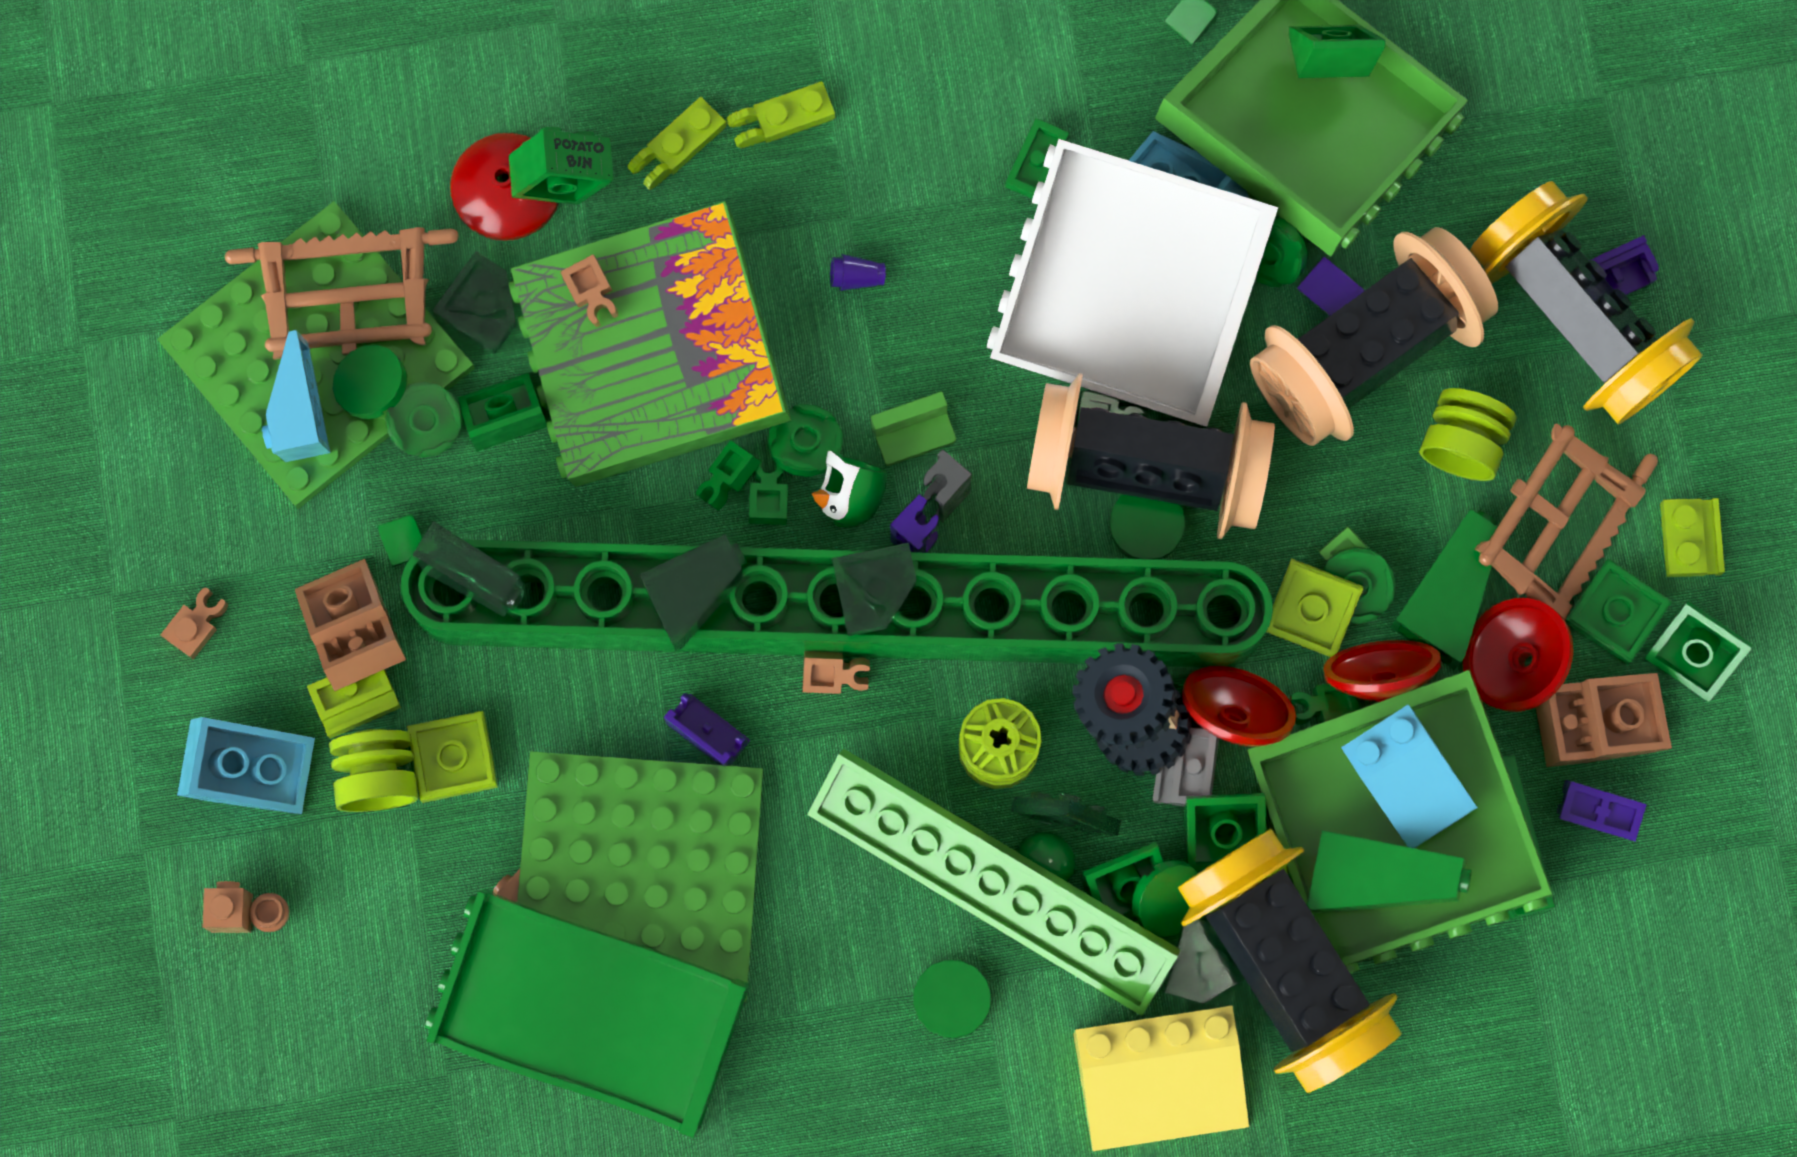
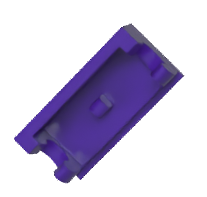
(1629, 266)
(1329, 287)
(912, 529)
(706, 730)
(1601, 810)

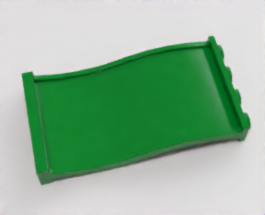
(586, 1011)

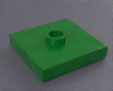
(1618, 611)

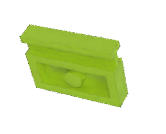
(1692, 537)
(354, 703)

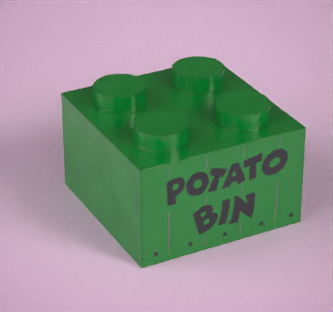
(561, 166)

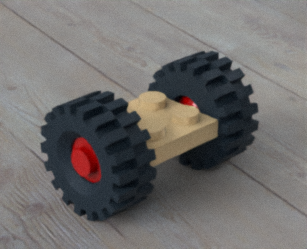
(1132, 709)

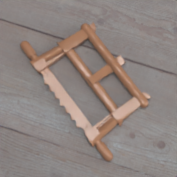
(413, 287)
(1594, 467)

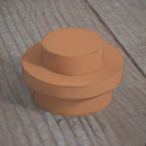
(269, 912)

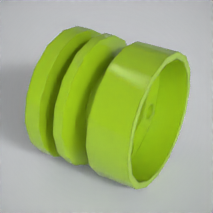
(1468, 434)
(372, 763)
(1008, 764)

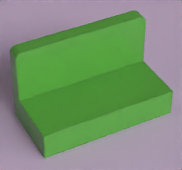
(913, 429)

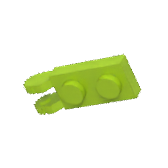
(783, 115)
(679, 142)

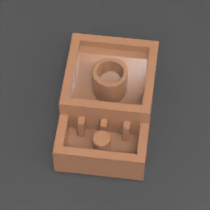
(349, 625)
(1603, 720)

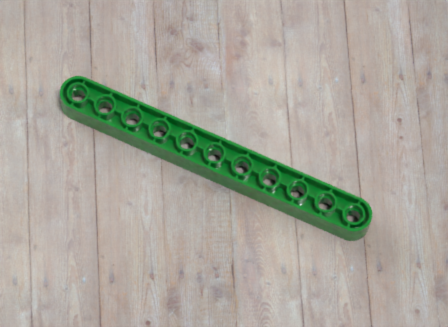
(807, 575)

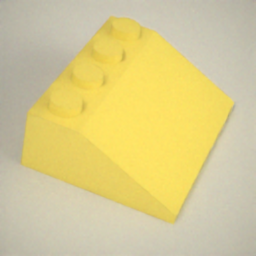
(1162, 1078)

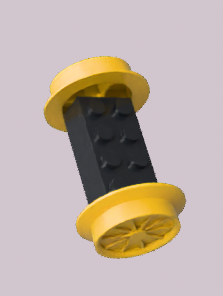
(1582, 303)
(1289, 962)

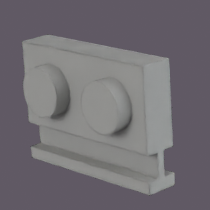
(1192, 772)

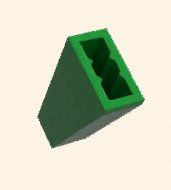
(1450, 593)
(1375, 874)

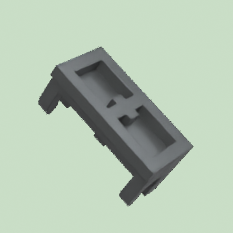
(951, 484)

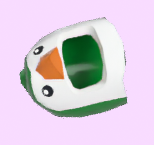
(850, 490)

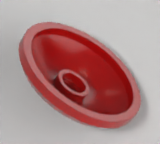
(488, 204)
(1503, 642)
(1382, 668)
(1238, 706)

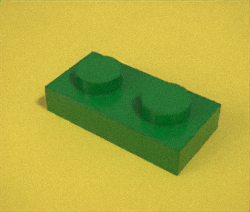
(1029, 164)

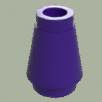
(855, 273)

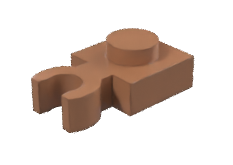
(587, 286)
(191, 629)
(826, 672)

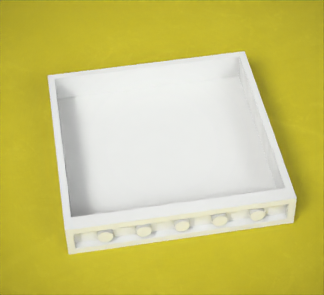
(1131, 281)

